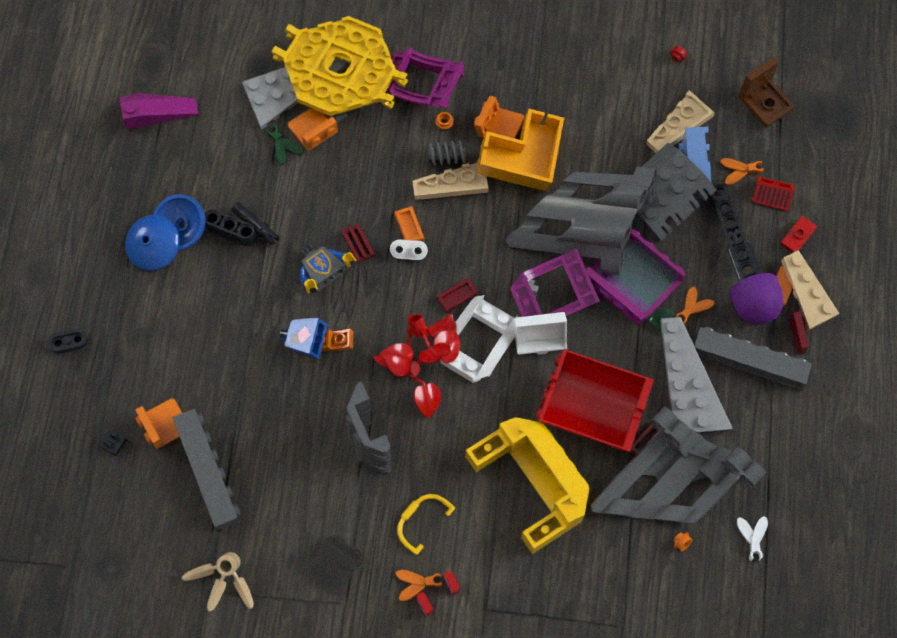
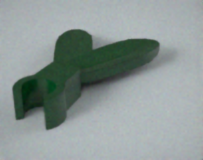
(282, 144)

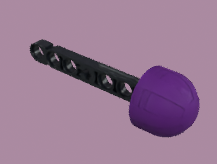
(757, 294)

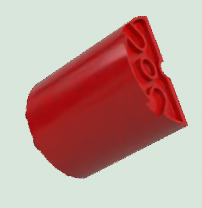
(595, 400)

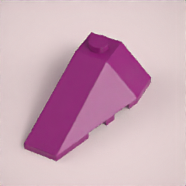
(150, 109)

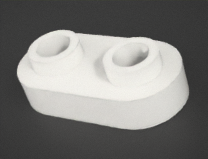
(408, 249)

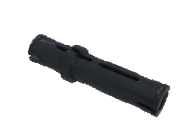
(262, 229)

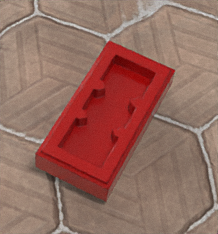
(798, 235)

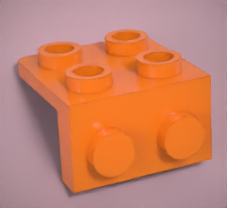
(497, 120)
(313, 128)
(159, 423)

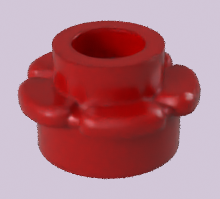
(678, 54)

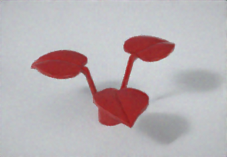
(419, 329)
(399, 362)

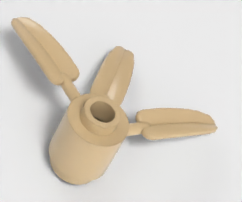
(219, 585)

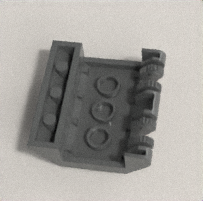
(674, 189)
(373, 453)

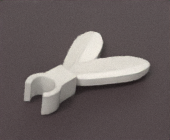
(753, 537)

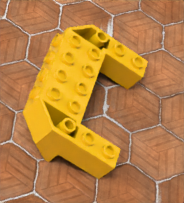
(546, 469)

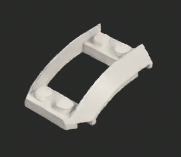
(493, 318)

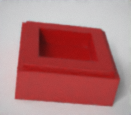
(451, 582)
(424, 604)

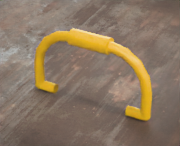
(411, 509)

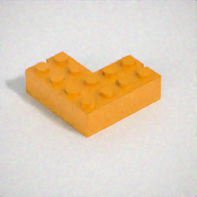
(526, 160)

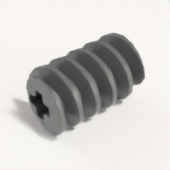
(446, 153)

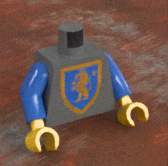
(322, 267)

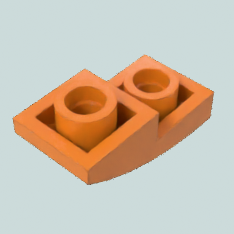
(338, 340)

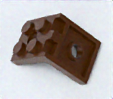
(760, 88)

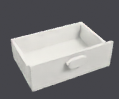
(541, 333)

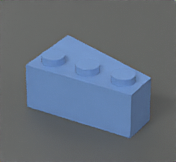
(696, 149)

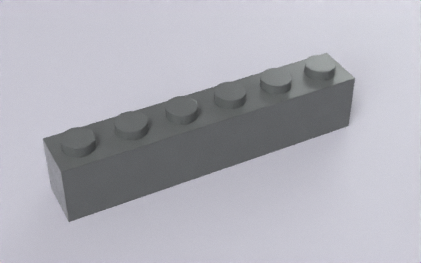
(752, 358)
(205, 469)

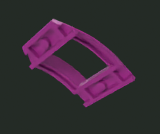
(444, 85)
(577, 275)

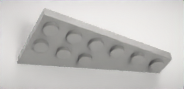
(274, 93)
(689, 386)

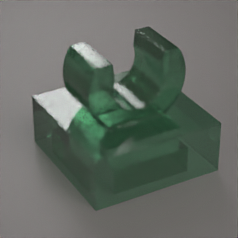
(660, 314)

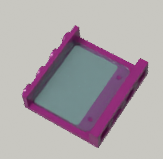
(644, 281)

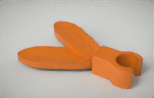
(741, 169)
(692, 307)
(417, 581)

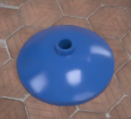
(182, 209)
(160, 248)

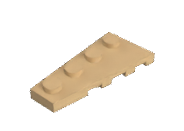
(688, 113)
(451, 183)
(812, 298)

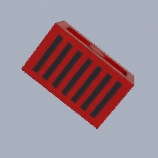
(773, 193)

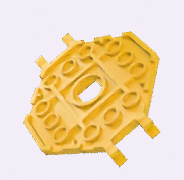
(349, 40)

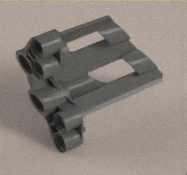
(597, 226)
(676, 459)

